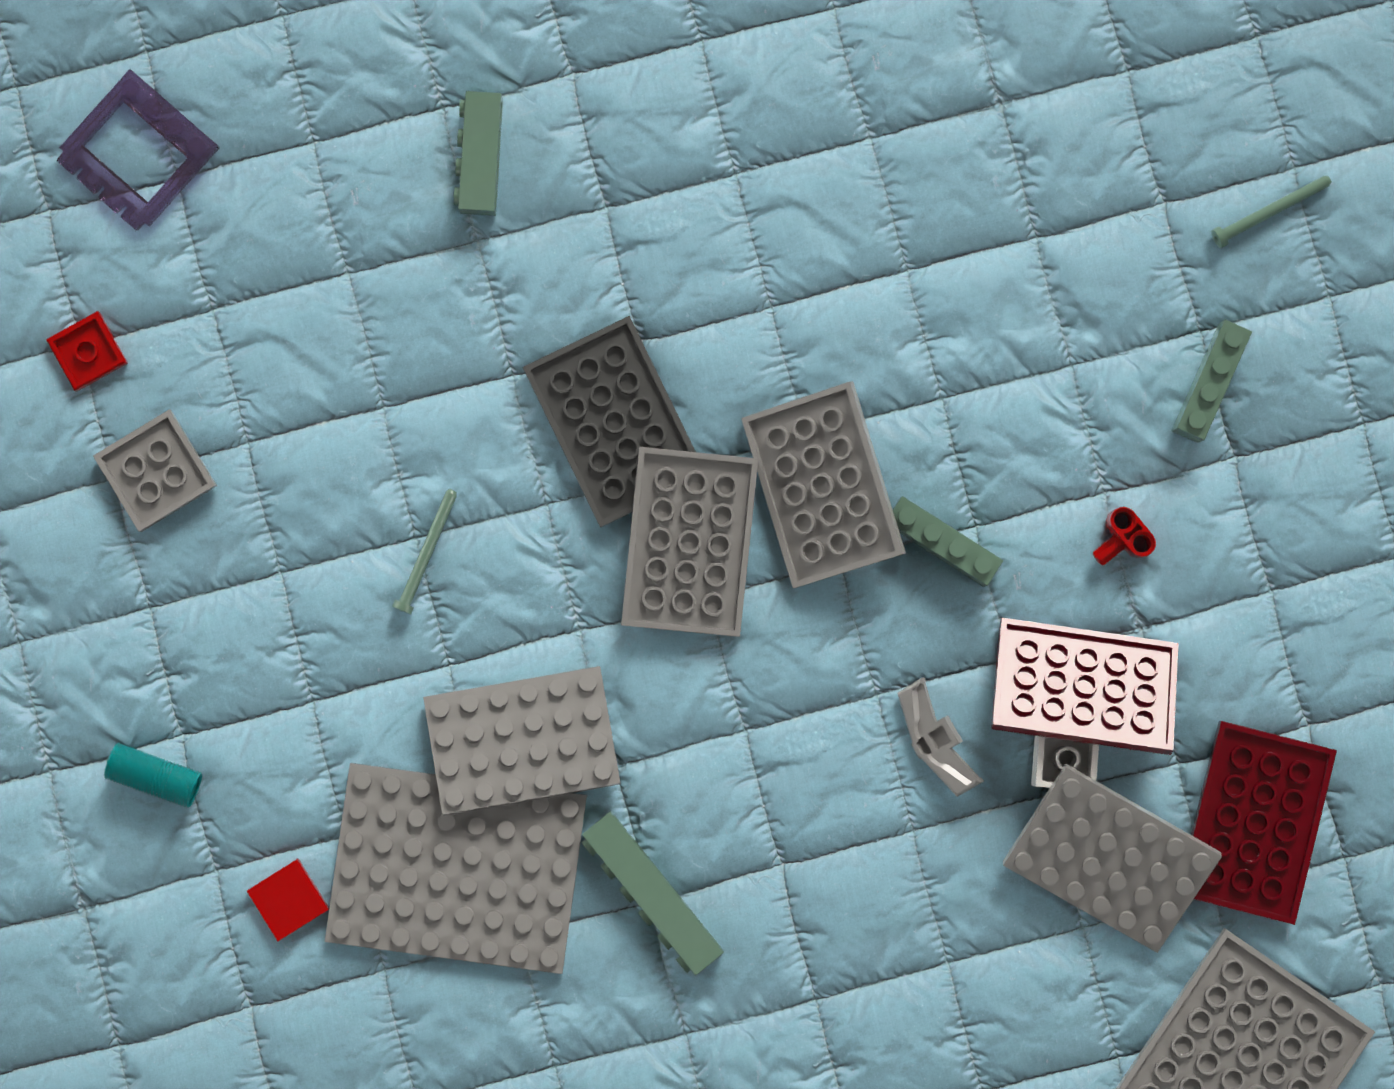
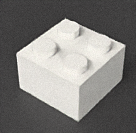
(1052, 755)

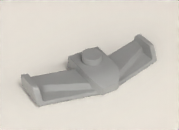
(935, 739)

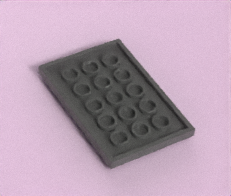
(603, 407)

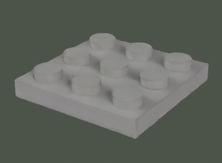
(155, 470)

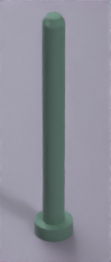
(1222, 235)
(425, 553)

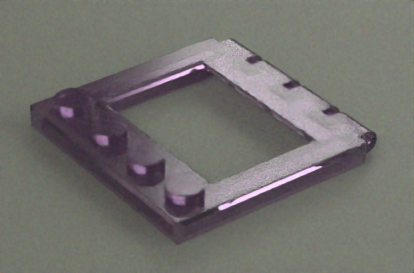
(160, 116)

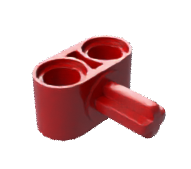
(1123, 538)

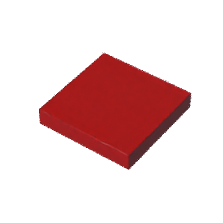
(87, 351)
(288, 899)

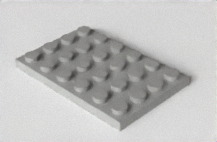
(823, 485)
(689, 541)
(521, 740)
(1111, 858)

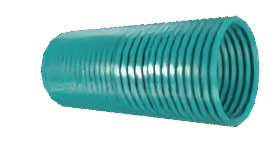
(144, 772)

